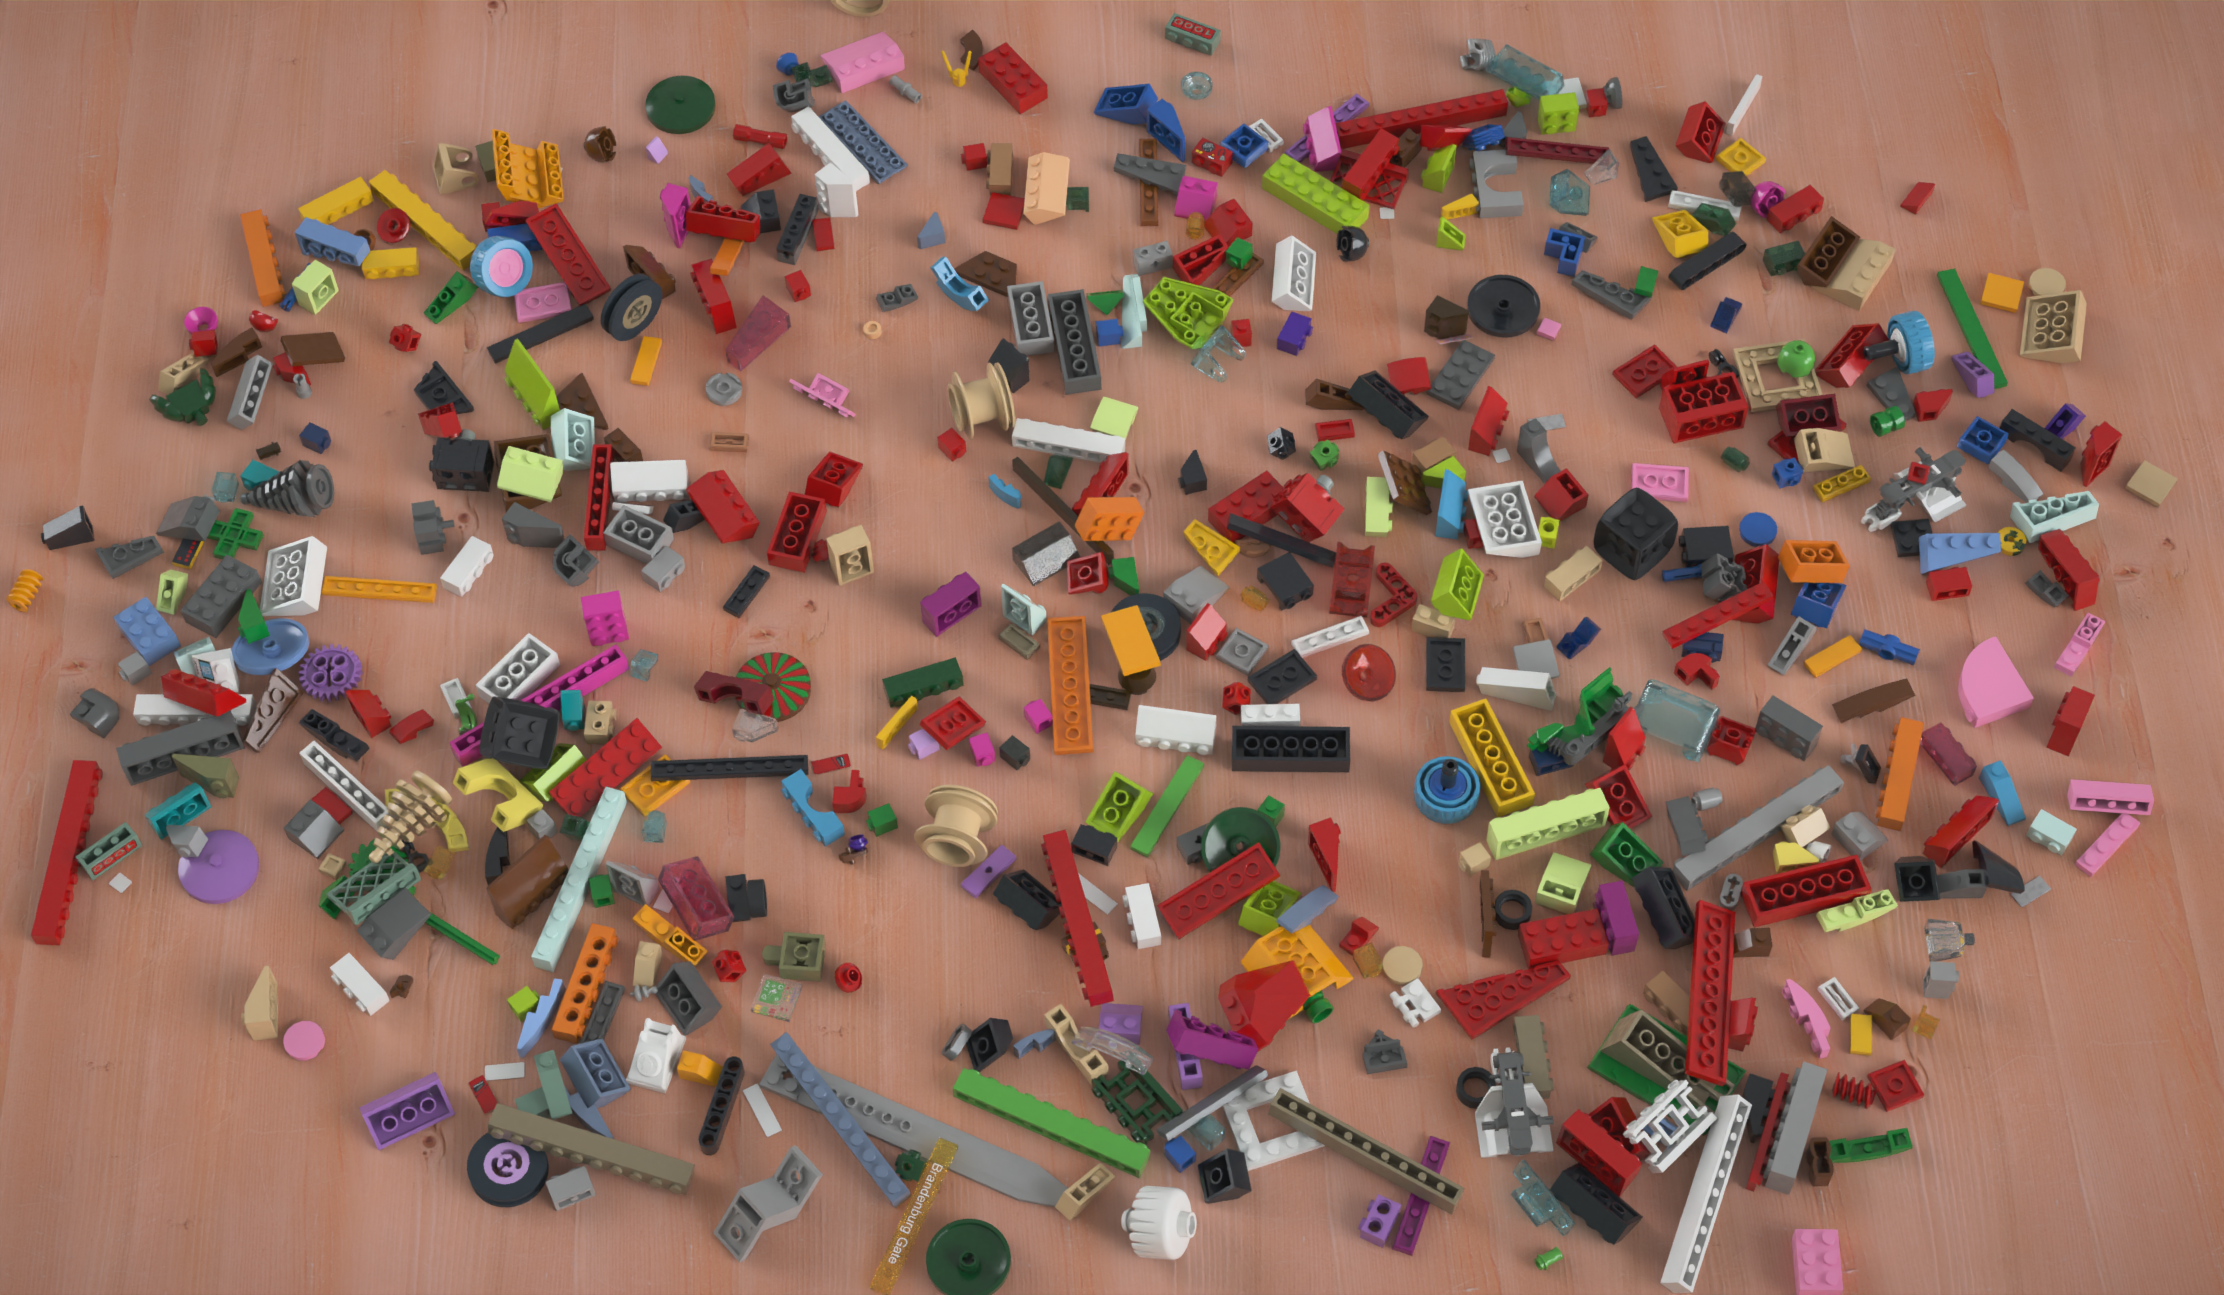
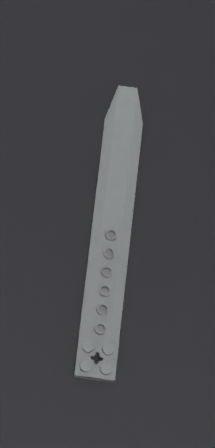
(913, 1130)

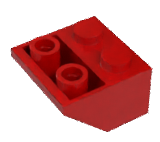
(1562, 496)
(1741, 1025)

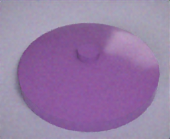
(222, 870)

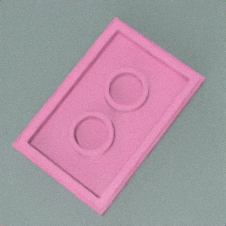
(542, 302)
(1661, 481)

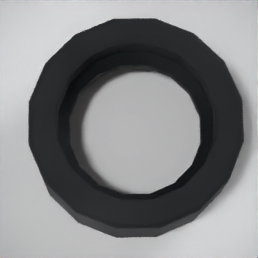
(1517, 896)
(757, 898)
(1473, 1072)

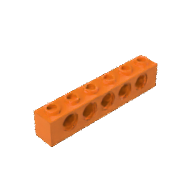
(572, 1030)

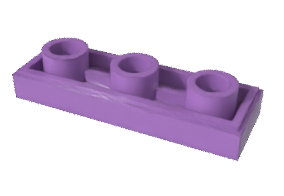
(996, 864)

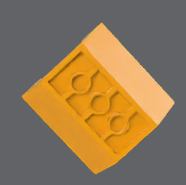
(526, 171)
(1305, 947)

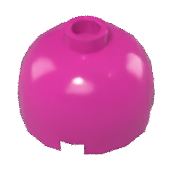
(1766, 196)

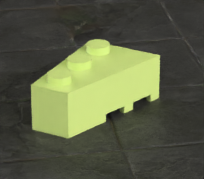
(1377, 507)

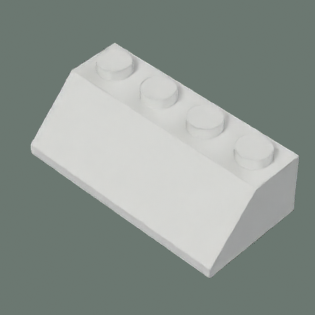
(1293, 275)
(649, 480)
(1175, 730)

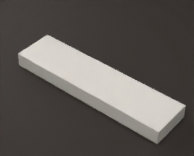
(1744, 104)
(1691, 202)
(1330, 637)

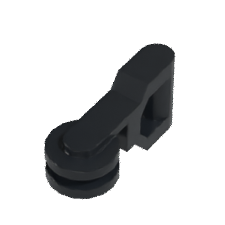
(1716, 357)
(415, 855)

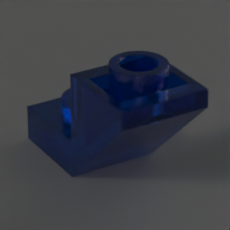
(1576, 641)

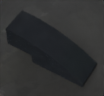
(497, 855)

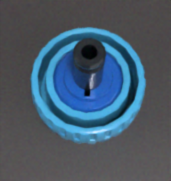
(1446, 790)

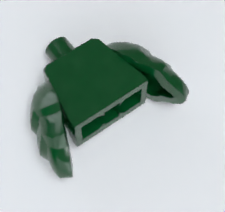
(188, 402)

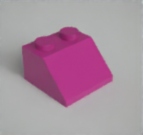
(1196, 196)

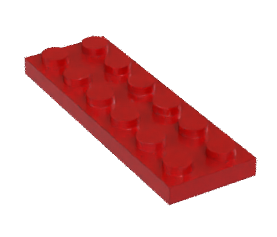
(568, 255)
(605, 769)
(1218, 890)

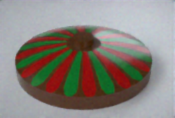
(787, 681)

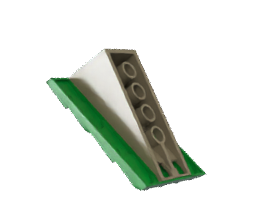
(1648, 1056)

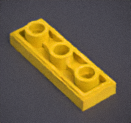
(1841, 483)

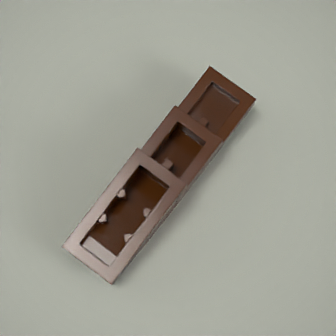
(1874, 699)

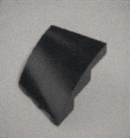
(1997, 871)

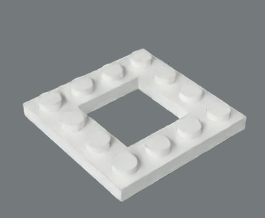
(1274, 1150)

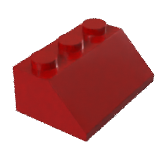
(1700, 133)
(1488, 423)
(2099, 451)
(1614, 1117)

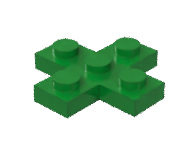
(235, 534)

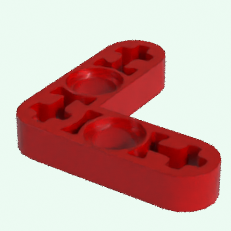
(1398, 596)

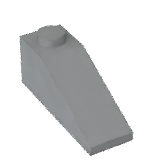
(1792, 645)

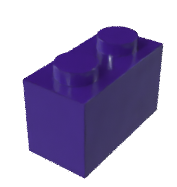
(1294, 333)

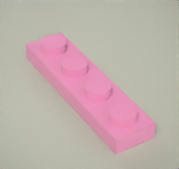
(2107, 844)

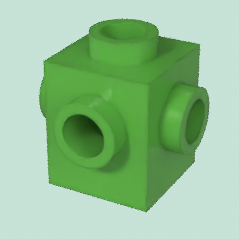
(1325, 454)

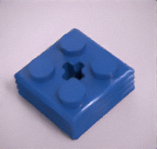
(1483, 136)
(1245, 145)
(1982, 440)

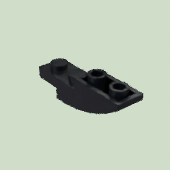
(333, 736)

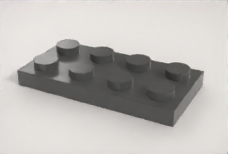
(1461, 374)

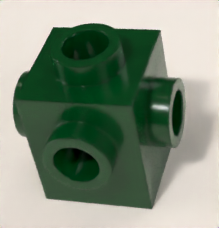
(917, 1164)

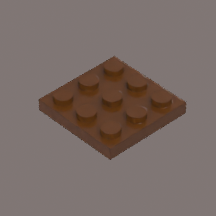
(1405, 482)

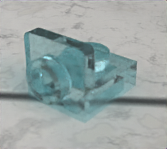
(642, 664)

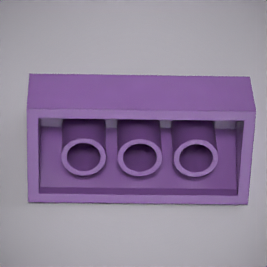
(407, 1111)

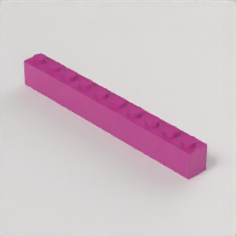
(583, 678)

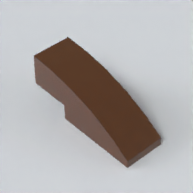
(236, 352)

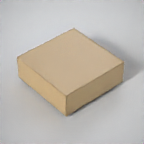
(332, 866)

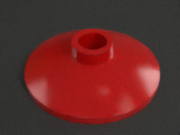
(387, 223)

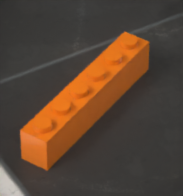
(261, 257)
(1900, 773)

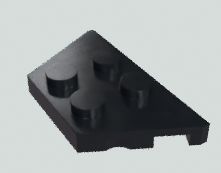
(439, 389)

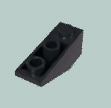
(1757, 1092)

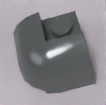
(793, 96)
(573, 562)
(96, 712)

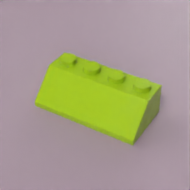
(1457, 586)

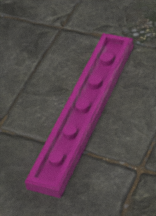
(1417, 1207)

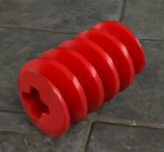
(1854, 1090)

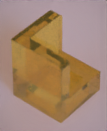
(1925, 1024)

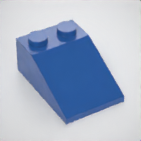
(1126, 103)
(1165, 126)
(1818, 602)

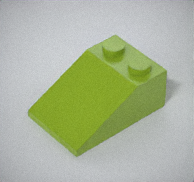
(1118, 805)
(1266, 906)

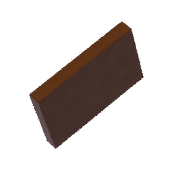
(312, 349)

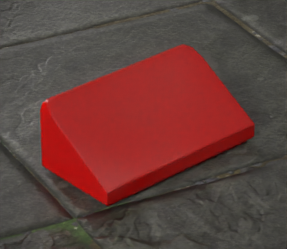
(1918, 196)

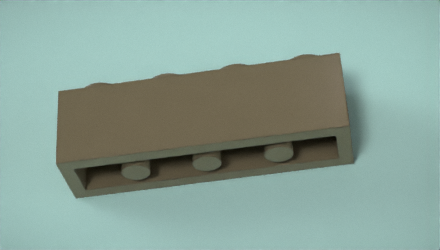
(1530, 1043)

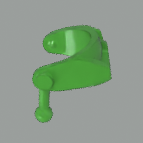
(466, 713)

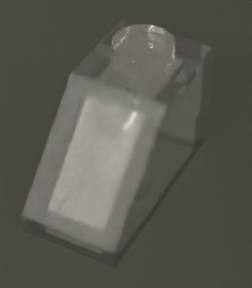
(753, 726)

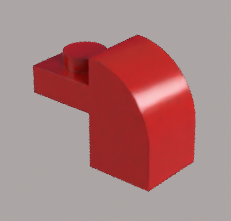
(1694, 667)
(850, 798)

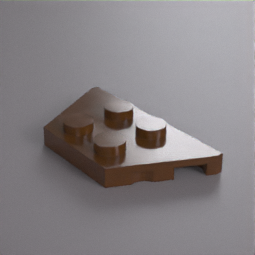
(989, 272)
(579, 398)

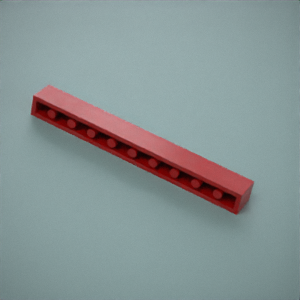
(1450, 112)
(67, 844)
(1078, 919)

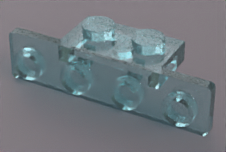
(1539, 1201)

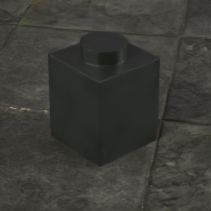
(1015, 752)

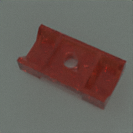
(1348, 595)

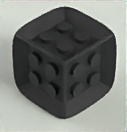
(1635, 533)
(519, 732)

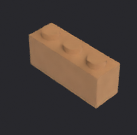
(1000, 168)
(1670, 1000)

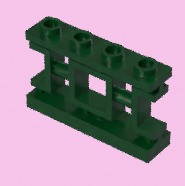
(1151, 1091)

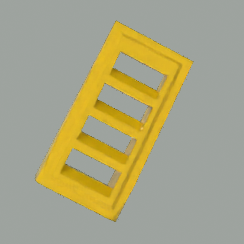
(1462, 207)

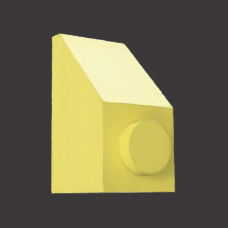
(1791, 857)

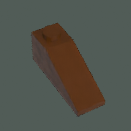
(1329, 396)

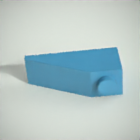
(2000, 786)

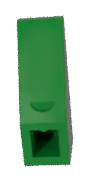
(451, 297)

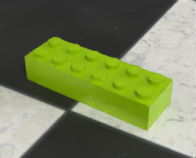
(1314, 195)

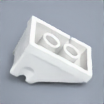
(656, 1056)

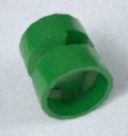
(1887, 421)
(1317, 1007)

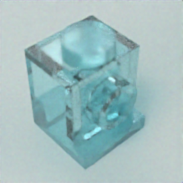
(654, 827)

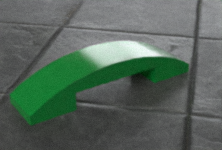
(1871, 1147)

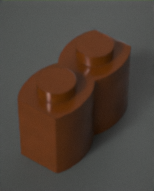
(1819, 1161)

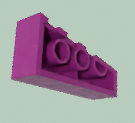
(1210, 1042)

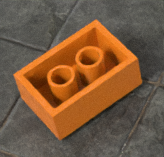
(1109, 518)
(1813, 561)

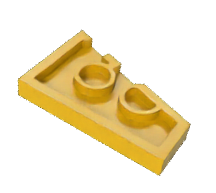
(1211, 546)

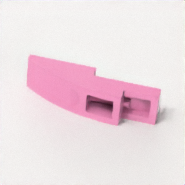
(2079, 644)
(1807, 1011)

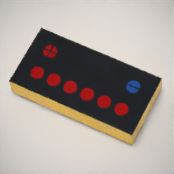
(187, 553)

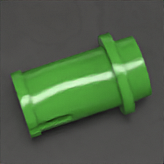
(1548, 1258)

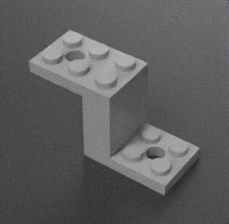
(767, 1203)

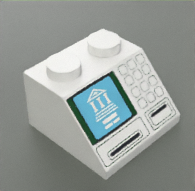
(217, 668)

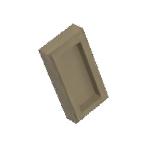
(1019, 641)

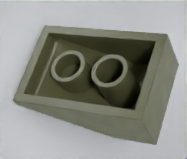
(211, 773)

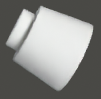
(1819, 850)

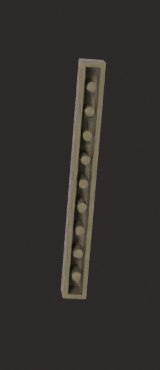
(591, 1149)
(1366, 1151)

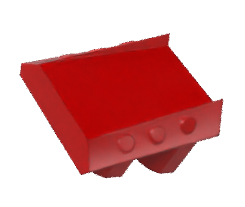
(1731, 740)

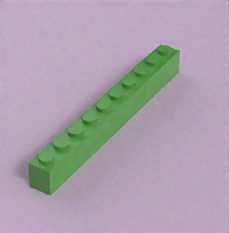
(1052, 1122)

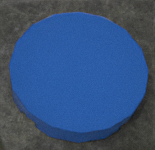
(1758, 529)

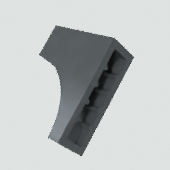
(1535, 450)

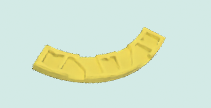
(451, 826)

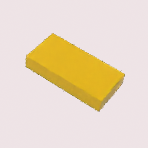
(1861, 1034)

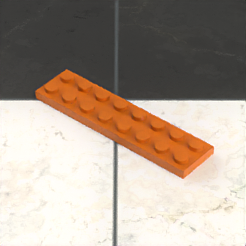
(1070, 685)

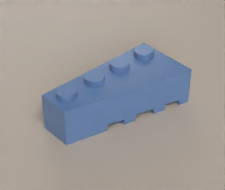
(331, 242)

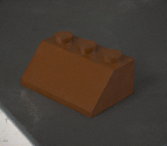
(643, 262)

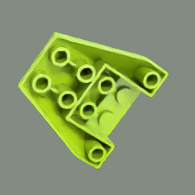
(1188, 310)

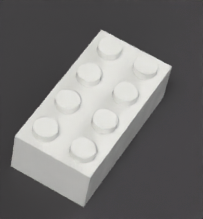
(519, 671)

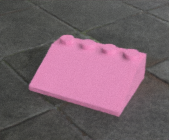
(864, 61)

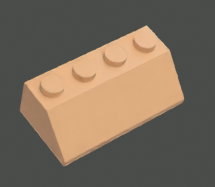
(1046, 187)

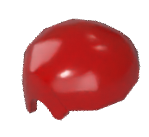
(262, 322)

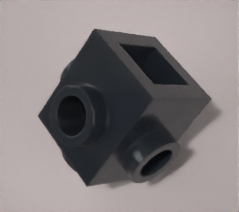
(1281, 443)

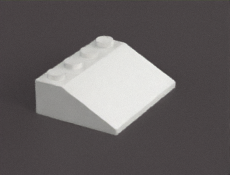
(1505, 520)
(293, 578)

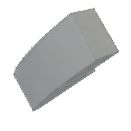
(2015, 477)

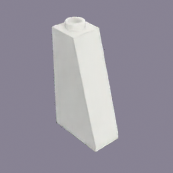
(1518, 686)

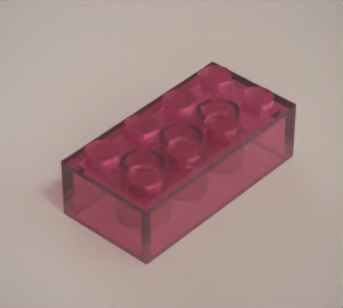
(696, 898)

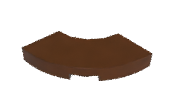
(972, 43)

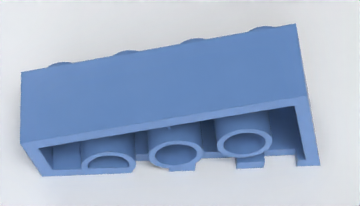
(1955, 548)

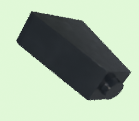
(68, 529)

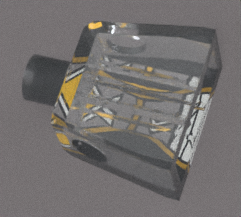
(1946, 939)

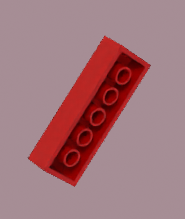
(1804, 890)

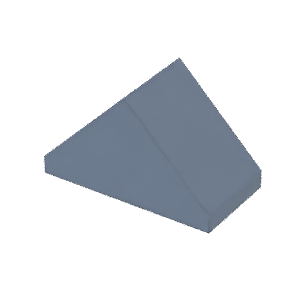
(932, 233)

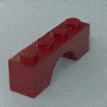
(715, 687)

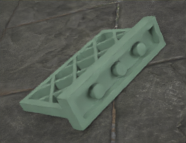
(379, 893)

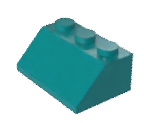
(178, 809)

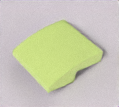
(1114, 417)

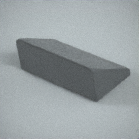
(1590, 239)

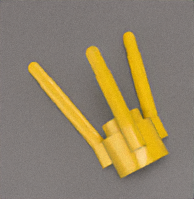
(958, 75)

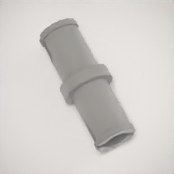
(905, 89)

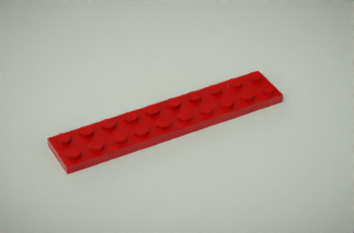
(1710, 993)

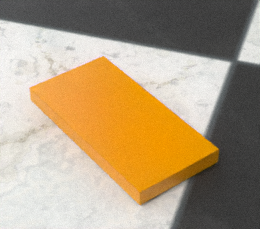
(1130, 640)

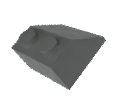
(313, 829)

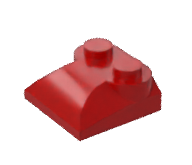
(1087, 574)

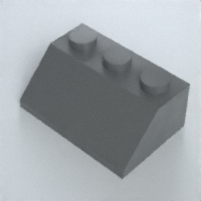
(687, 997)

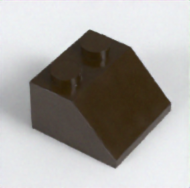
(1445, 319)

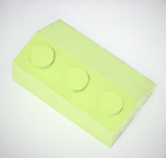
(530, 474)

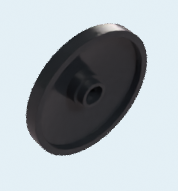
(1503, 306)

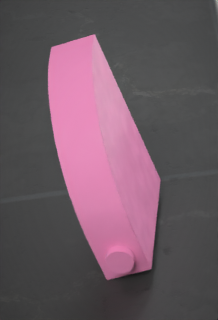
(1991, 685)

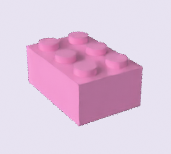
(1817, 1262)

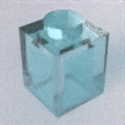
(225, 487)

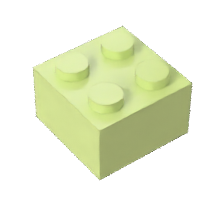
(315, 287)

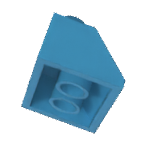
(1451, 506)

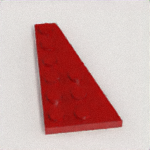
(1495, 998)

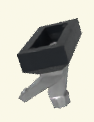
(1864, 761)

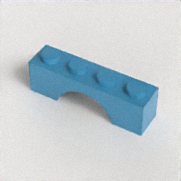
(825, 825)

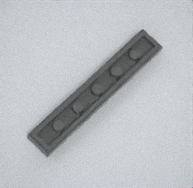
(1212, 1102)

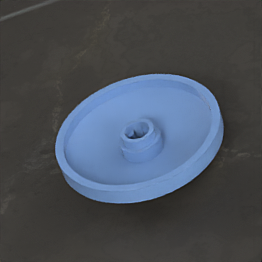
(280, 650)

